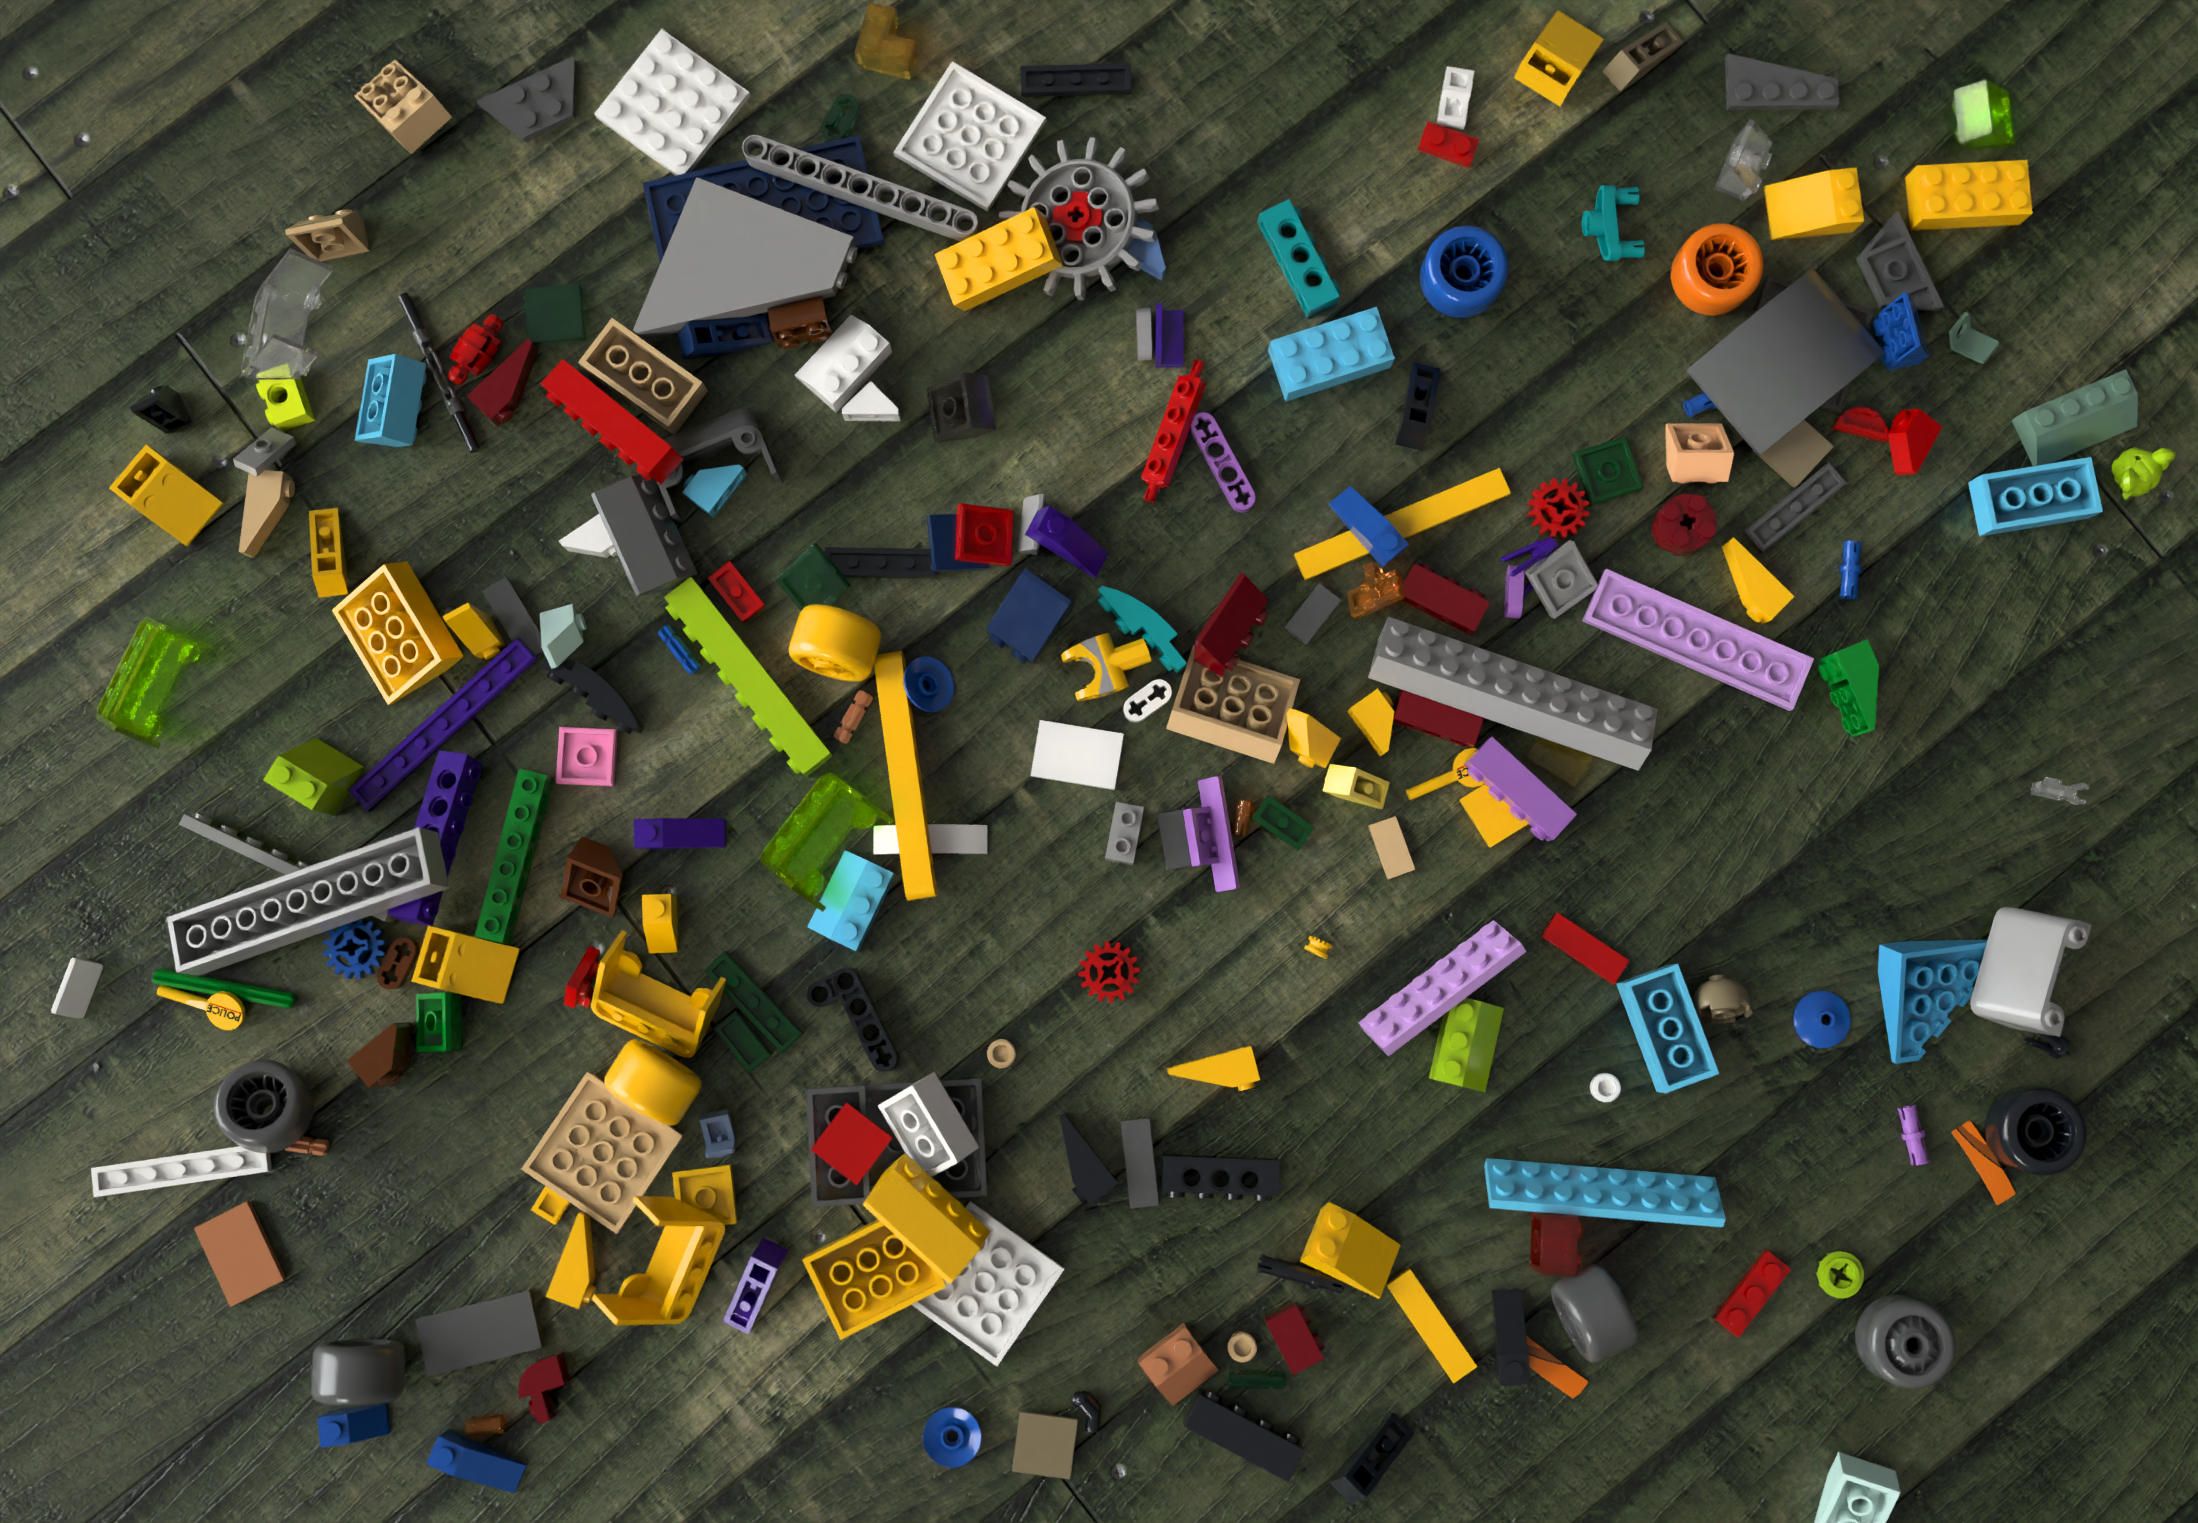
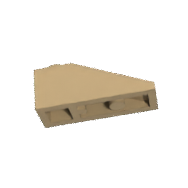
(264, 506)

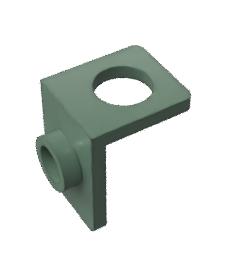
(1971, 342)

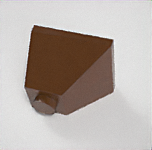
(592, 877)

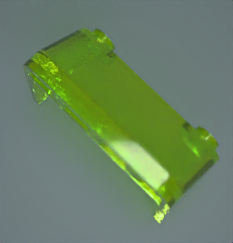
(145, 678)
(815, 833)

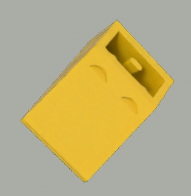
(1558, 58)
(166, 495)
(465, 964)

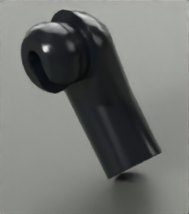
(1090, 1407)

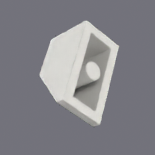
(590, 539)

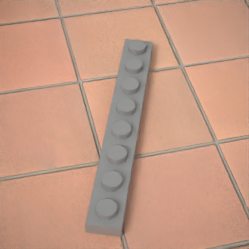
(251, 848)

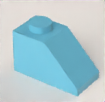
(713, 487)

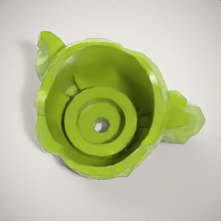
(2140, 475)

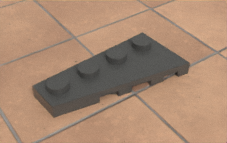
(1770, 86)

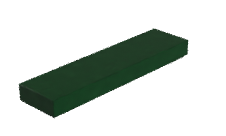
(754, 1002)

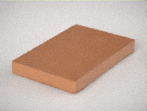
(240, 1253)

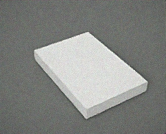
(1077, 755)

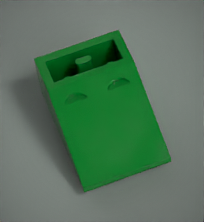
(1853, 685)

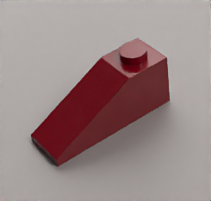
(504, 387)

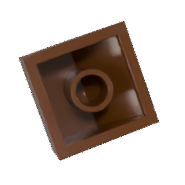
(385, 1056)

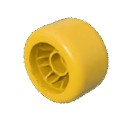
(835, 643)
(652, 1082)

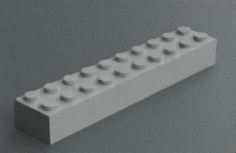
(1514, 693)
(308, 902)

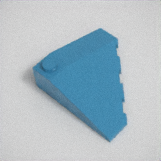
(1922, 987)

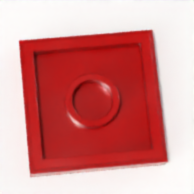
(984, 534)
(851, 1143)

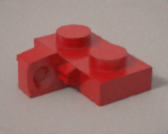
(578, 987)

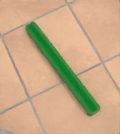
(213, 986)

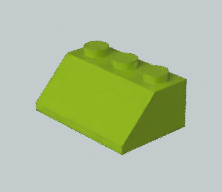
(1467, 1044)

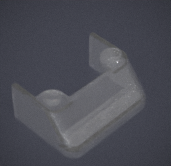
(280, 319)

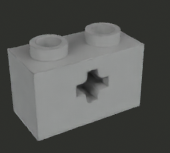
(1124, 833)

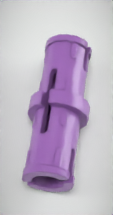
(1913, 1135)

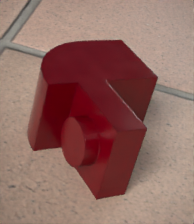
(536, 1382)

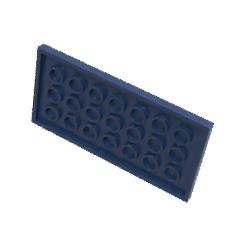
(668, 195)

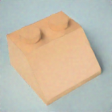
(1698, 453)

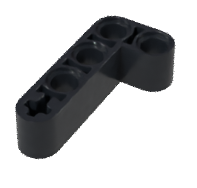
(859, 1022)

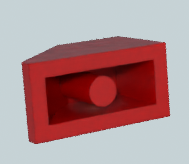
(1911, 440)

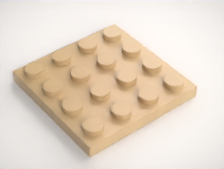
(601, 1153)

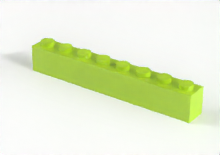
(748, 676)

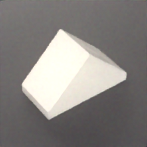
(870, 405)

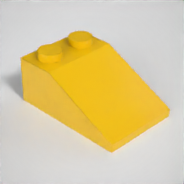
(1815, 205)
(1350, 1250)

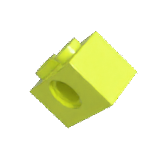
(293, 411)

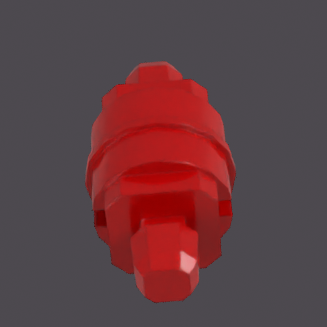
(475, 349)

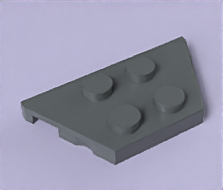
(535, 102)
(1895, 267)

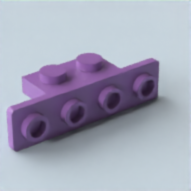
(1211, 835)

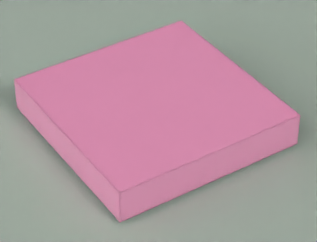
(586, 756)

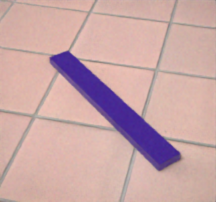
(443, 724)

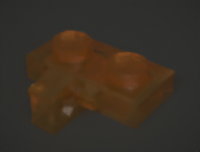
(1376, 592)

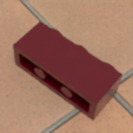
(1444, 598)
(1437, 719)

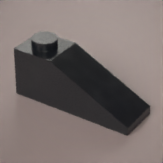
(1418, 407)
(162, 409)
(1087, 1170)
(1510, 1338)
(1371, 1460)

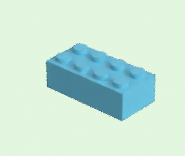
(1331, 354)
(2035, 496)
(1667, 1028)

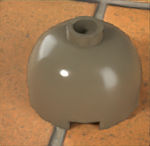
(1721, 1000)

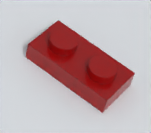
(1448, 144)
(736, 592)

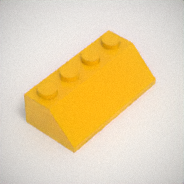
(926, 1217)

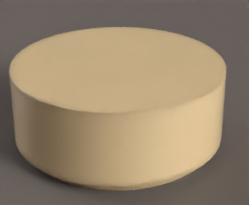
(1001, 1053)
(1242, 1346)

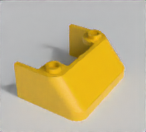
(650, 1007)
(676, 1268)

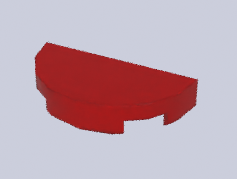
(1862, 422)

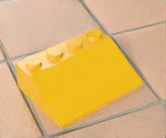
(397, 631)
(869, 1277)

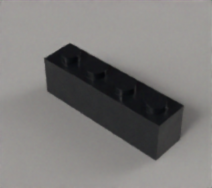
(1243, 1435)

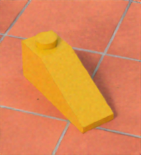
(327, 553)
(1756, 586)
(475, 631)
(1227, 1069)
(576, 1268)

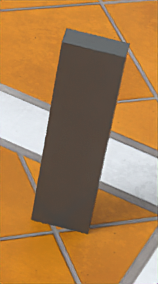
(1794, 508)

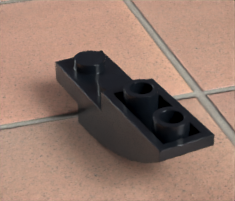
(603, 696)

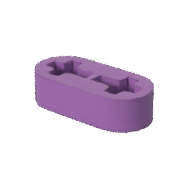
(1513, 593)

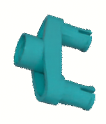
(1604, 225)

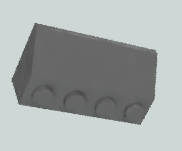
(644, 535)

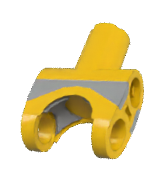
(1108, 663)

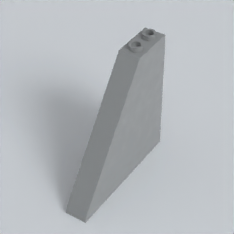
(739, 260)

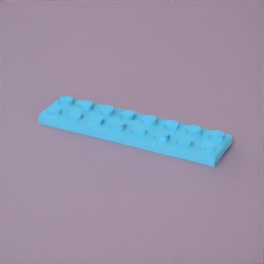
(1603, 1192)

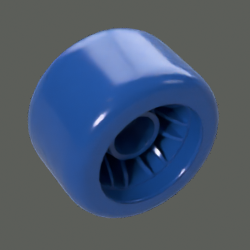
(1468, 252)

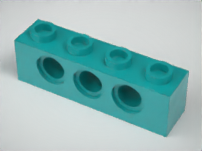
(1311, 299)

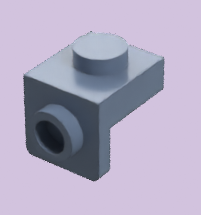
(718, 1133)

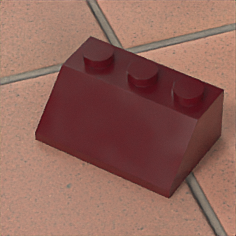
(1231, 626)

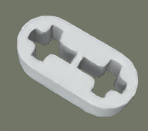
(1143, 695)

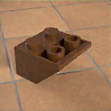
(800, 322)

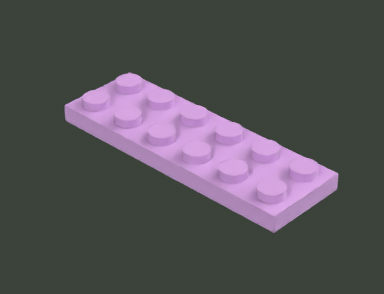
(1441, 987)

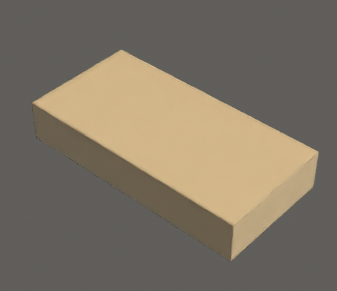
(1391, 847)

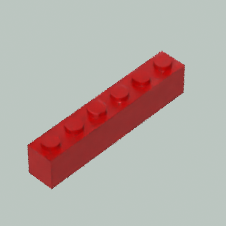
(611, 421)

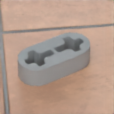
(1144, 334)

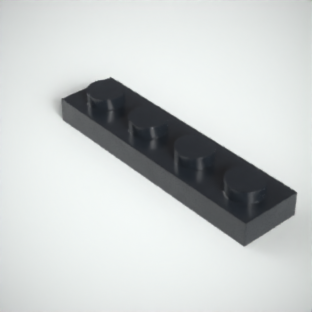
(1076, 79)
(882, 562)

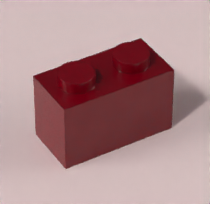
(1294, 1338)

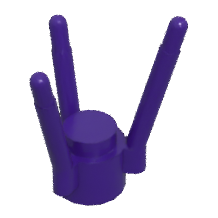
(1541, 550)

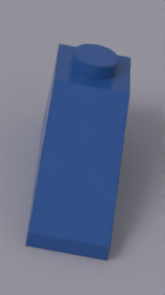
(1369, 526)
(475, 1462)

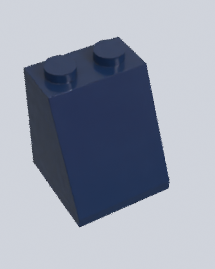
(1029, 617)

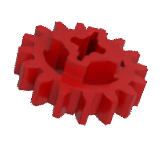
(1569, 510)
(1096, 961)

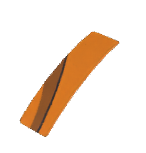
(1984, 1162)
(1554, 1370)

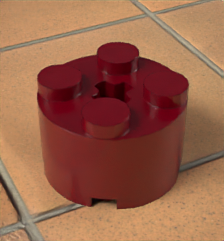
(1694, 512)

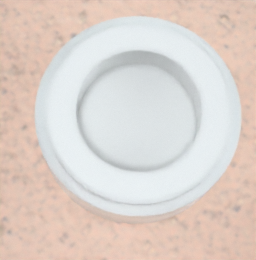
(1605, 1087)

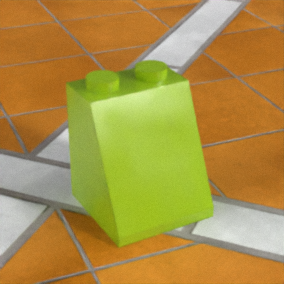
(315, 775)

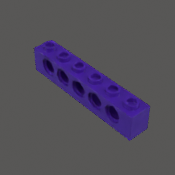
(444, 812)

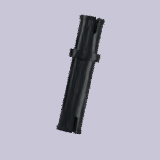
(1299, 1273)

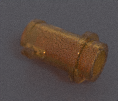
(1242, 817)
(483, 1426)

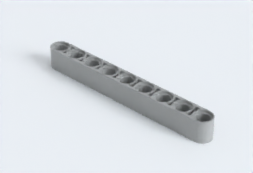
(851, 179)

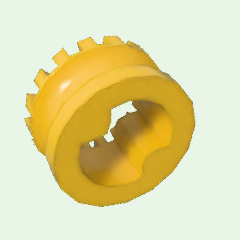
(1318, 948)

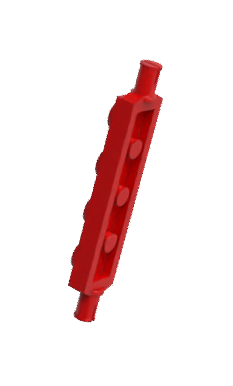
(1173, 431)

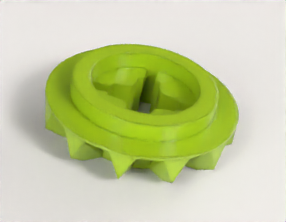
(1852, 1270)

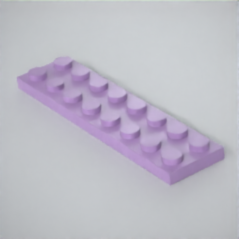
(1698, 640)

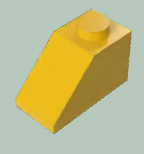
(1375, 719)
(1310, 739)
(660, 922)

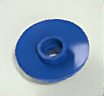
(936, 680)
(1808, 1019)
(949, 1452)

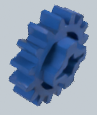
(356, 959)

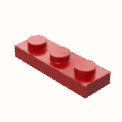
(1751, 1293)

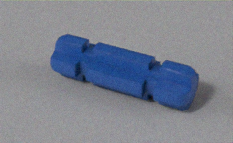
(679, 649)

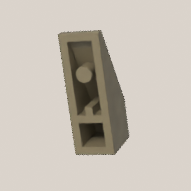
(1642, 56)

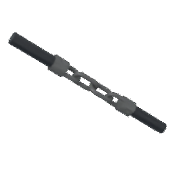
(453, 405)

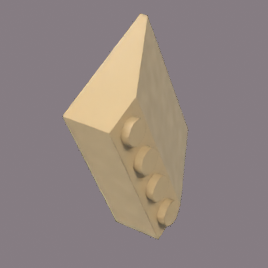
(1235, 711)

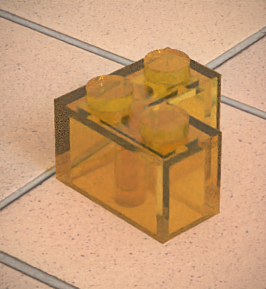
(880, 48)

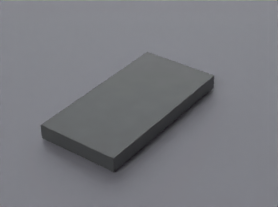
(479, 1332)

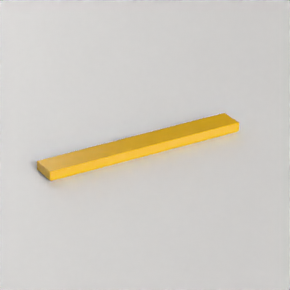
(1407, 522)

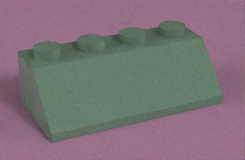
(2078, 419)

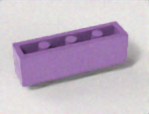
(1519, 789)

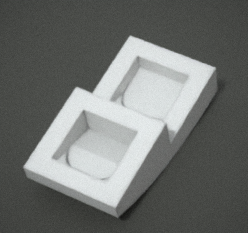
(1455, 97)

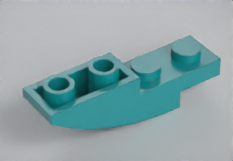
(1137, 617)

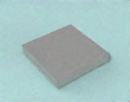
(1562, 579)

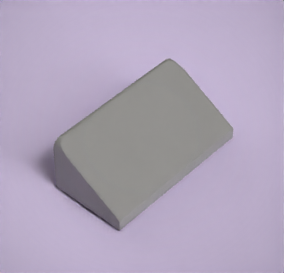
(1030, 506)

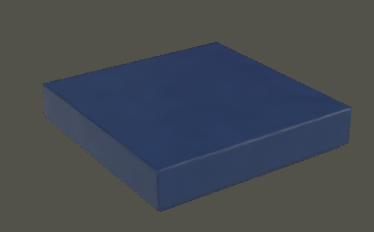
(943, 545)

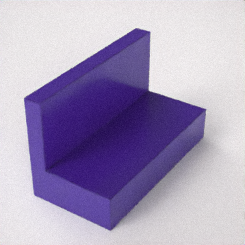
(1168, 337)

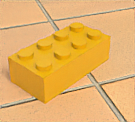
(1968, 195)
(999, 259)

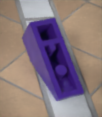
(1066, 540)
(679, 833)
(755, 1285)

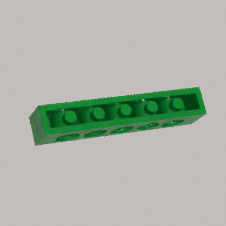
(514, 856)

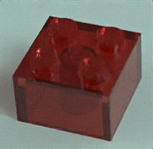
(1555, 1244)

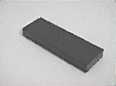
(514, 614)
(1139, 1163)

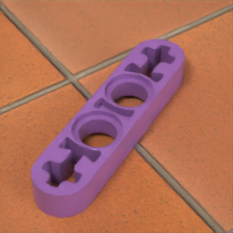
(1222, 462)

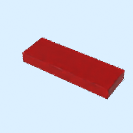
(1585, 948)

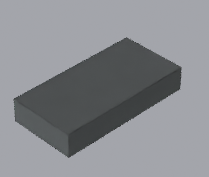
(1312, 614)
(1174, 839)

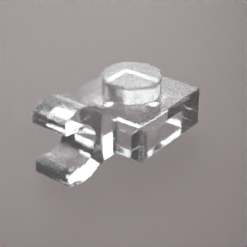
(2053, 789)

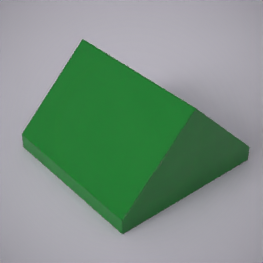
(438, 1022)

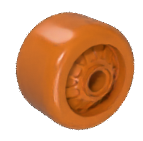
(1727, 252)

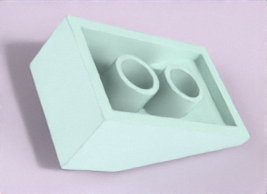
(1857, 1492)

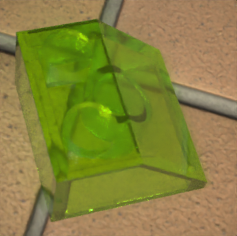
(1983, 116)

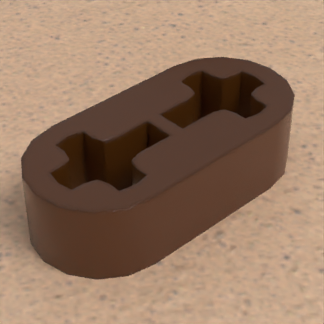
(392, 959)

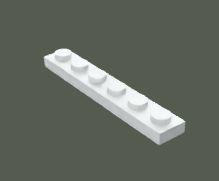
(178, 1170)

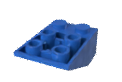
(1900, 334)

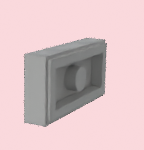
(264, 451)

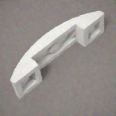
(943, 839)

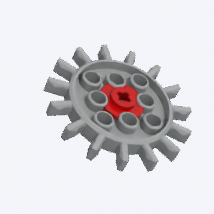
(1104, 180)

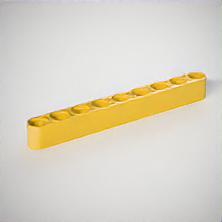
(905, 777)

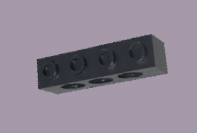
(1265, 1169)

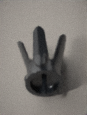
(2055, 1047)

